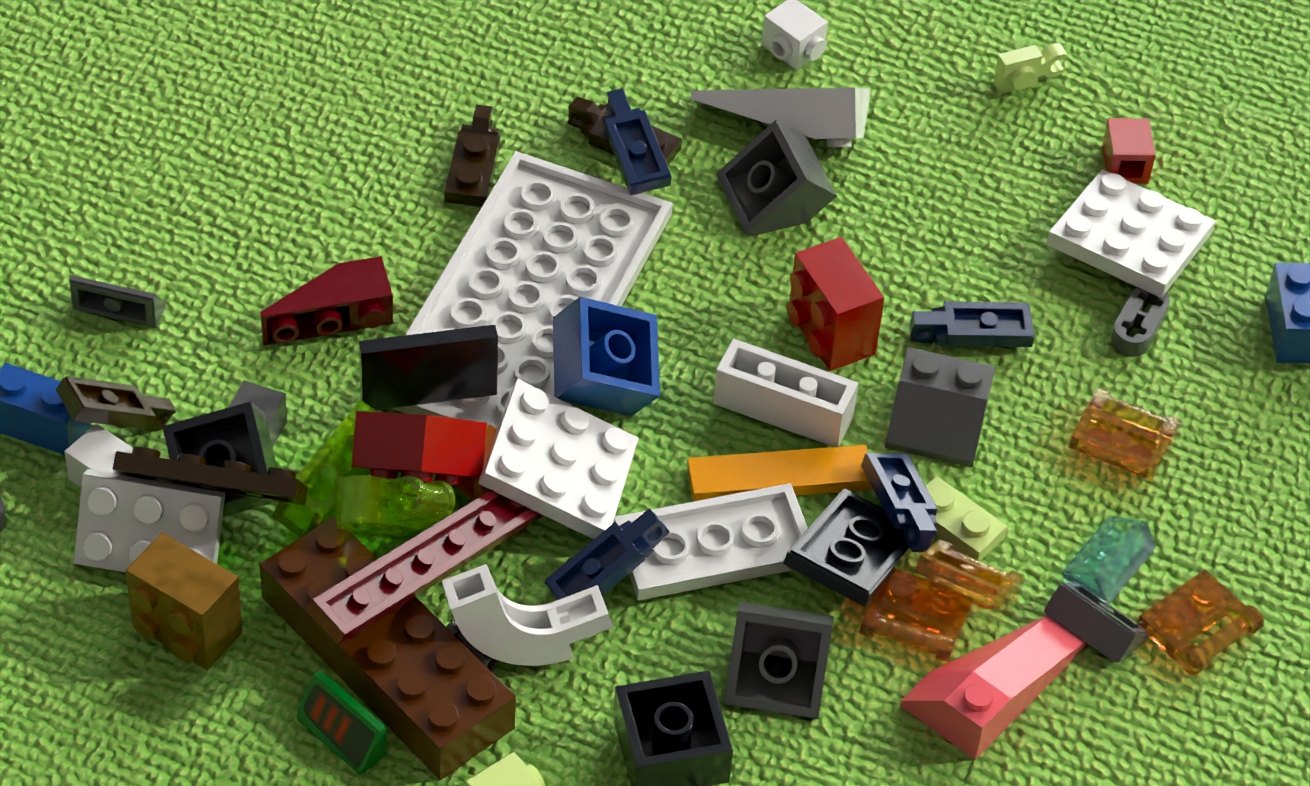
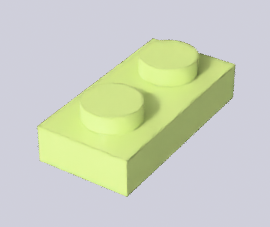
(964, 522)

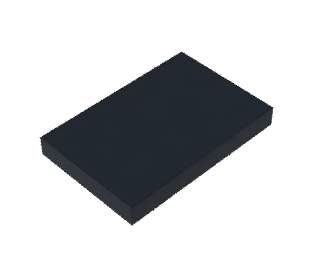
(429, 367)
(850, 548)

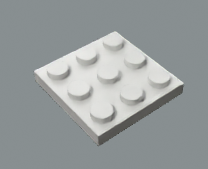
(1131, 233)
(558, 460)

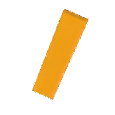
(806, 469)

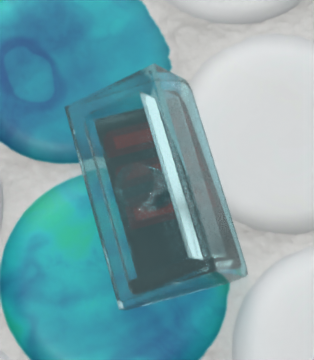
(1111, 556)

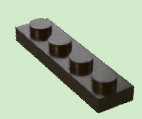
(231, 478)

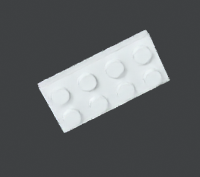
(720, 541)

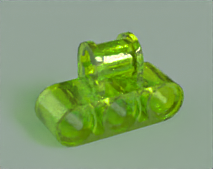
(391, 505)

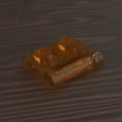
(1124, 435)
(983, 583)
(921, 605)
(1191, 612)

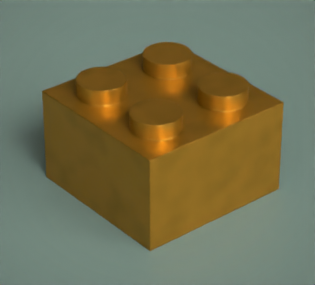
(184, 601)

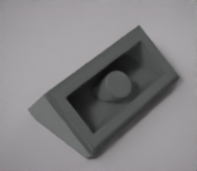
(116, 301)
(1095, 621)

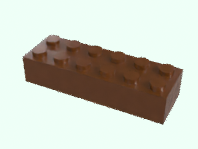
(400, 666)

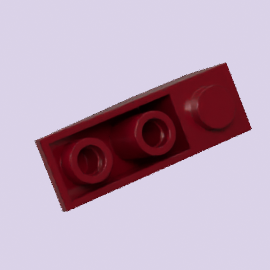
(337, 301)

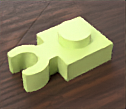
(1023, 66)

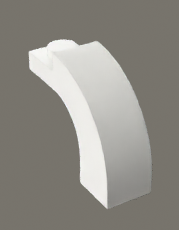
(518, 631)

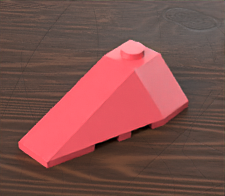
(991, 686)

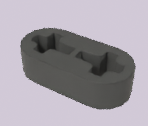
(1148, 323)

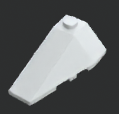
(813, 112)

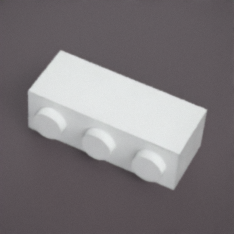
(785, 393)

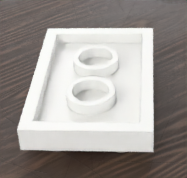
(128, 513)

